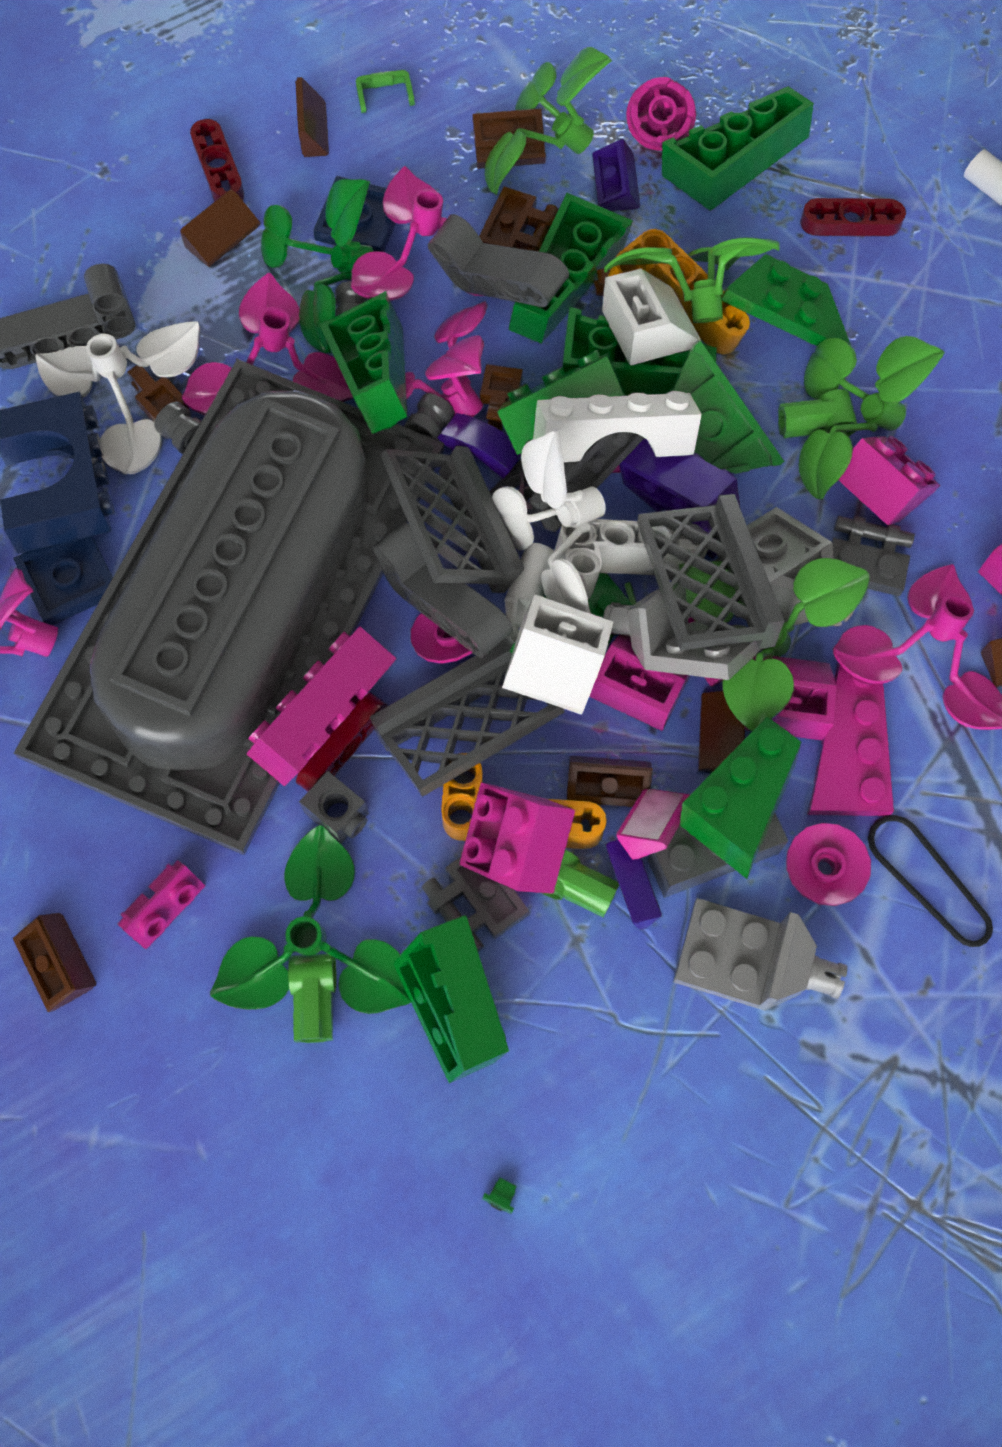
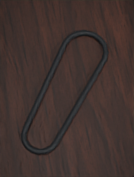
(989, 928)

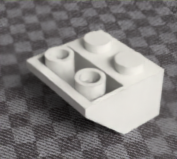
(646, 317)
(557, 654)

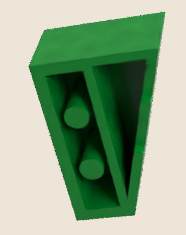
(592, 377)
(741, 796)
(452, 998)

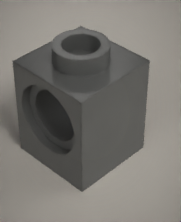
(327, 793)

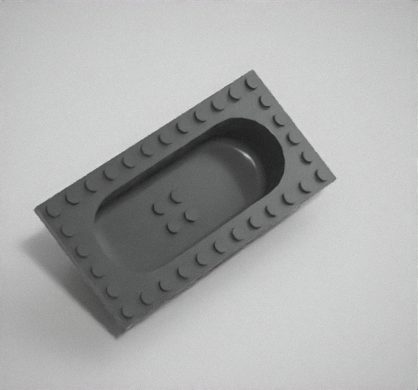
(225, 606)

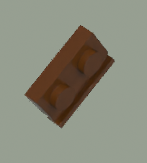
(491, 126)

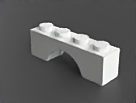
(665, 420)

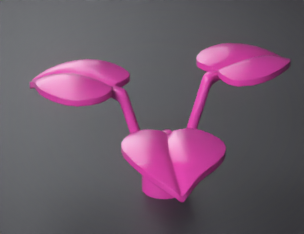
(404, 202)
(272, 315)
(460, 360)
(944, 601)
(25, 631)

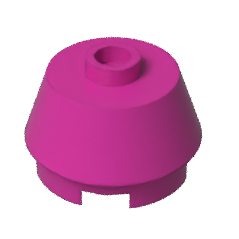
(660, 112)

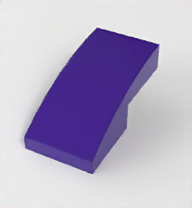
(483, 440)

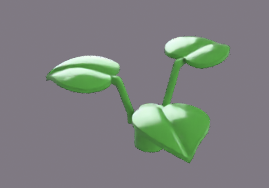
(568, 128)
(706, 295)
(901, 370)
(828, 594)

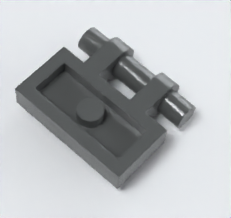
(884, 565)
(494, 903)

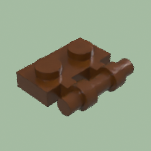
(511, 216)

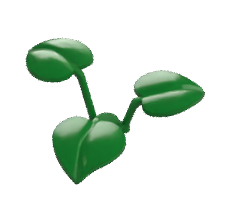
(342, 215)
(254, 974)

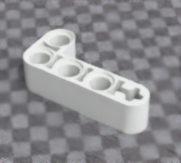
(617, 549)

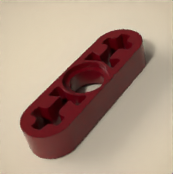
(218, 150)
(864, 207)
(342, 742)

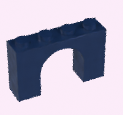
(75, 504)

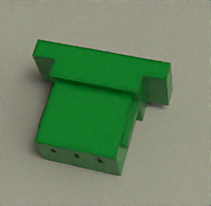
(501, 1196)

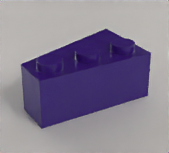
(676, 481)

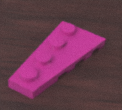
(854, 755)

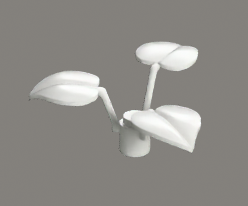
(167, 351)
(546, 475)

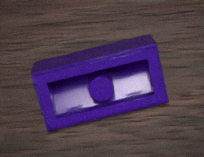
(616, 177)
(634, 886)

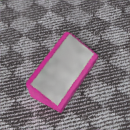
(651, 822)

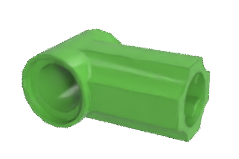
(805, 417)
(583, 886)
(312, 984)

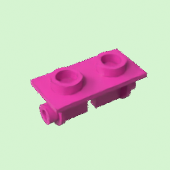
(173, 891)

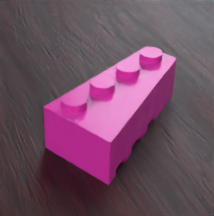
(320, 706)

